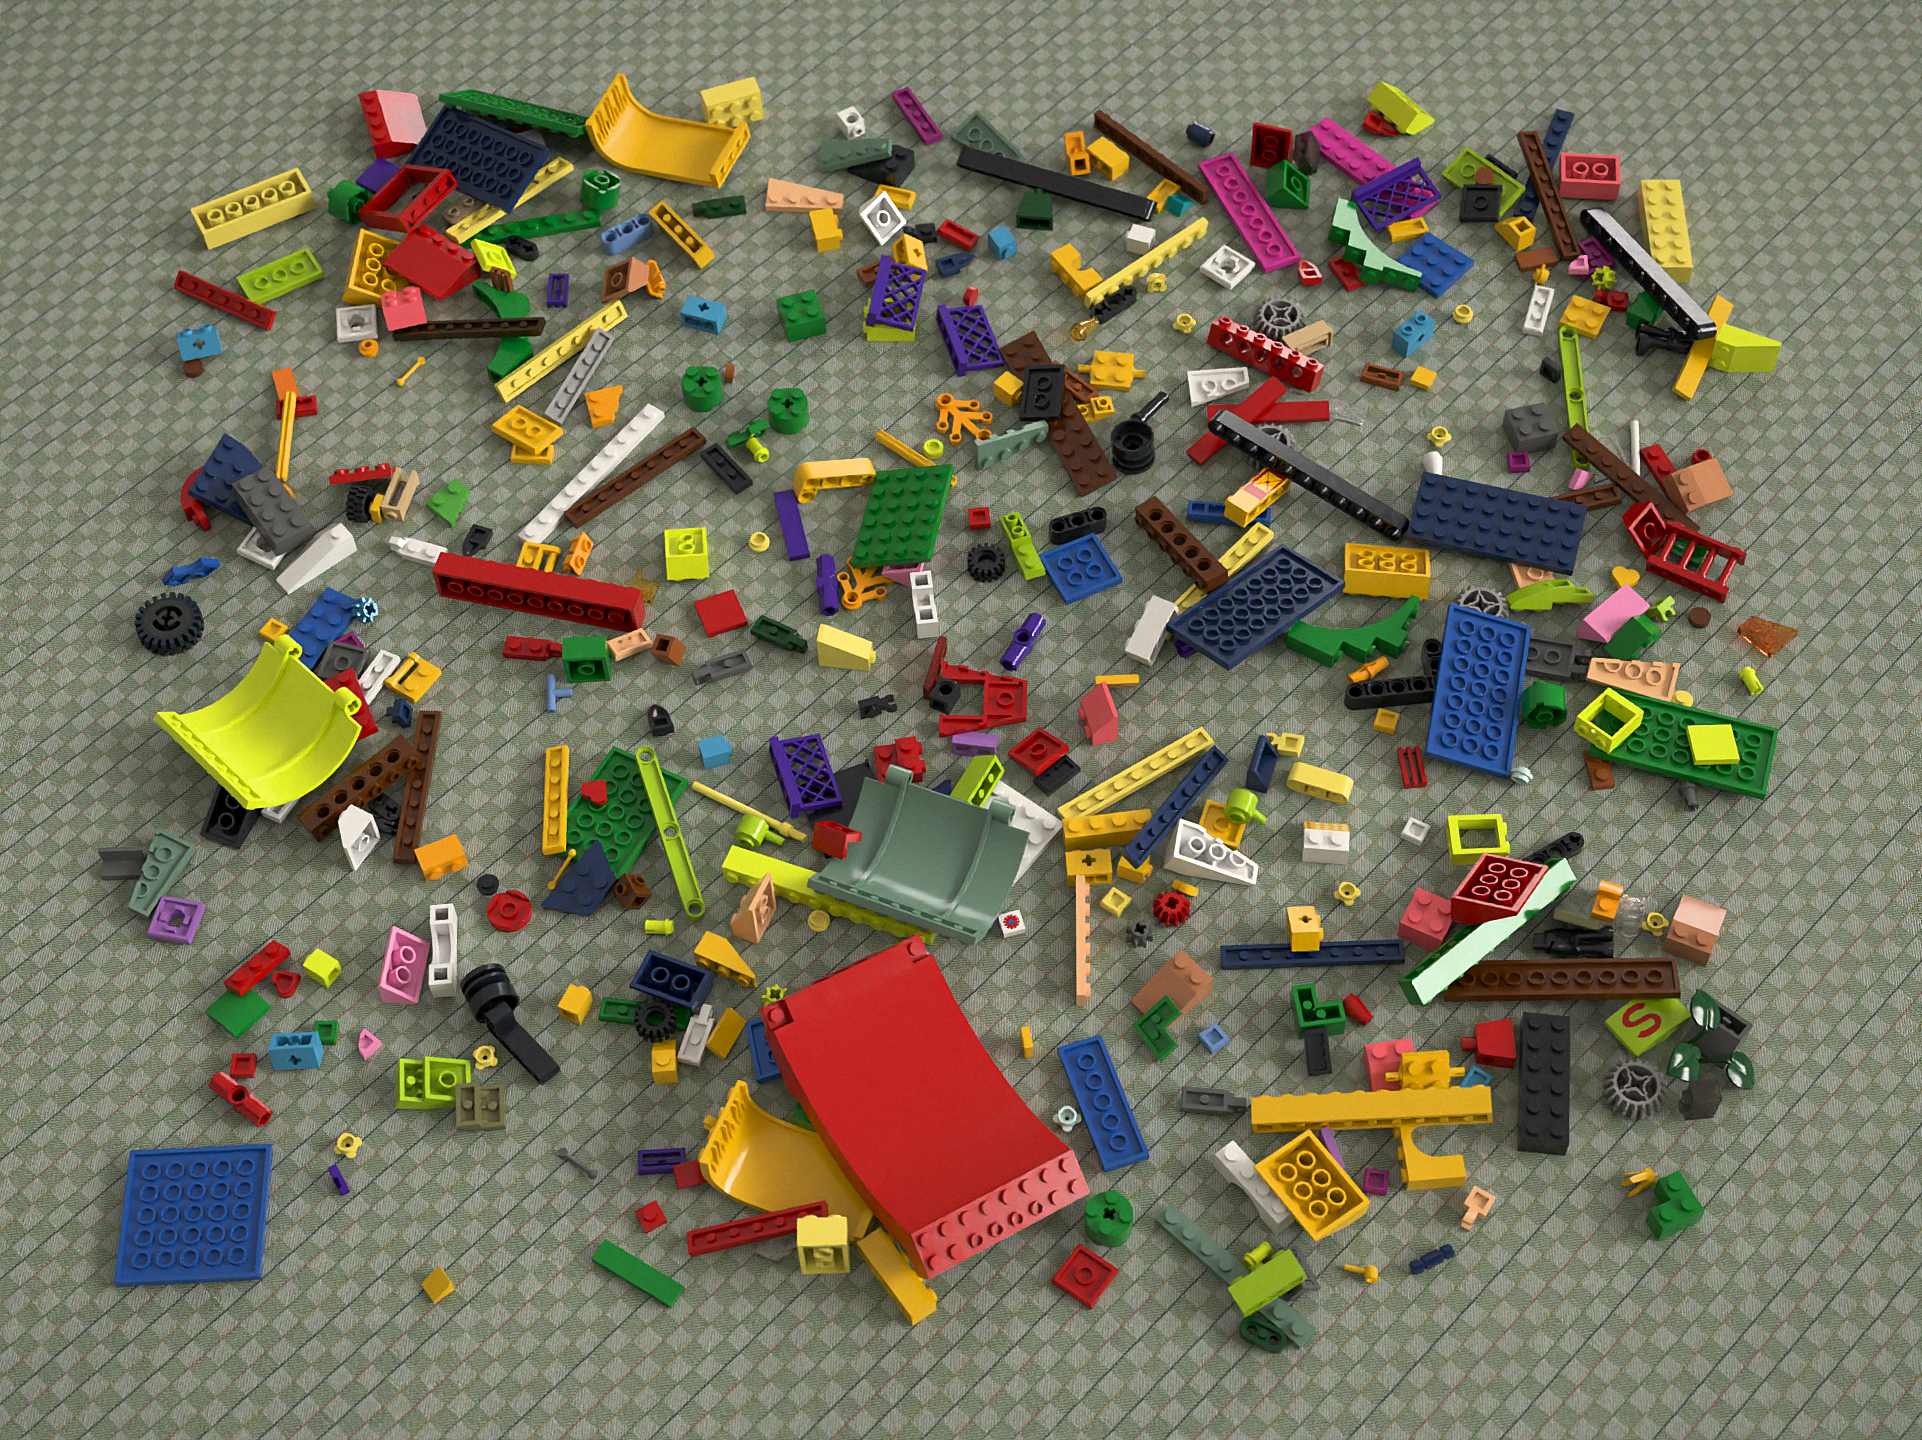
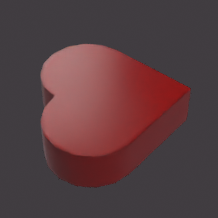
(595, 791)
(285, 983)

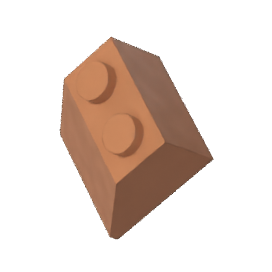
(624, 279)

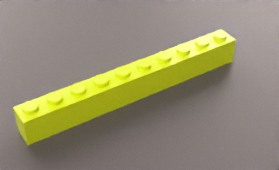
(791, 883)

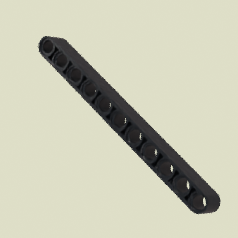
(1056, 184)
(1648, 274)
(1309, 475)

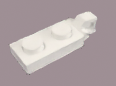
(416, 550)
(696, 1036)

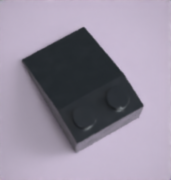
(887, 171)
(228, 820)

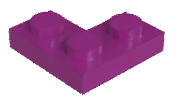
(1596, 256)

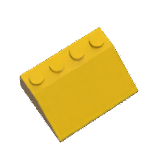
(366, 273)
(1386, 571)
(1313, 1186)

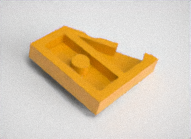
(603, 405)

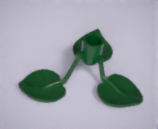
(1685, 1058)

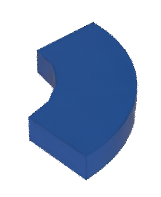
(181, 575)

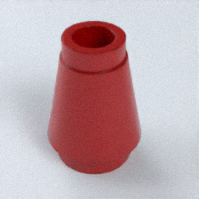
(1356, 1009)

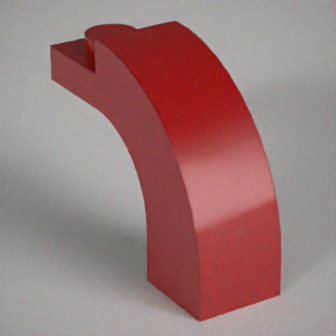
(192, 506)

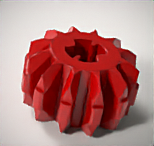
(1173, 916)

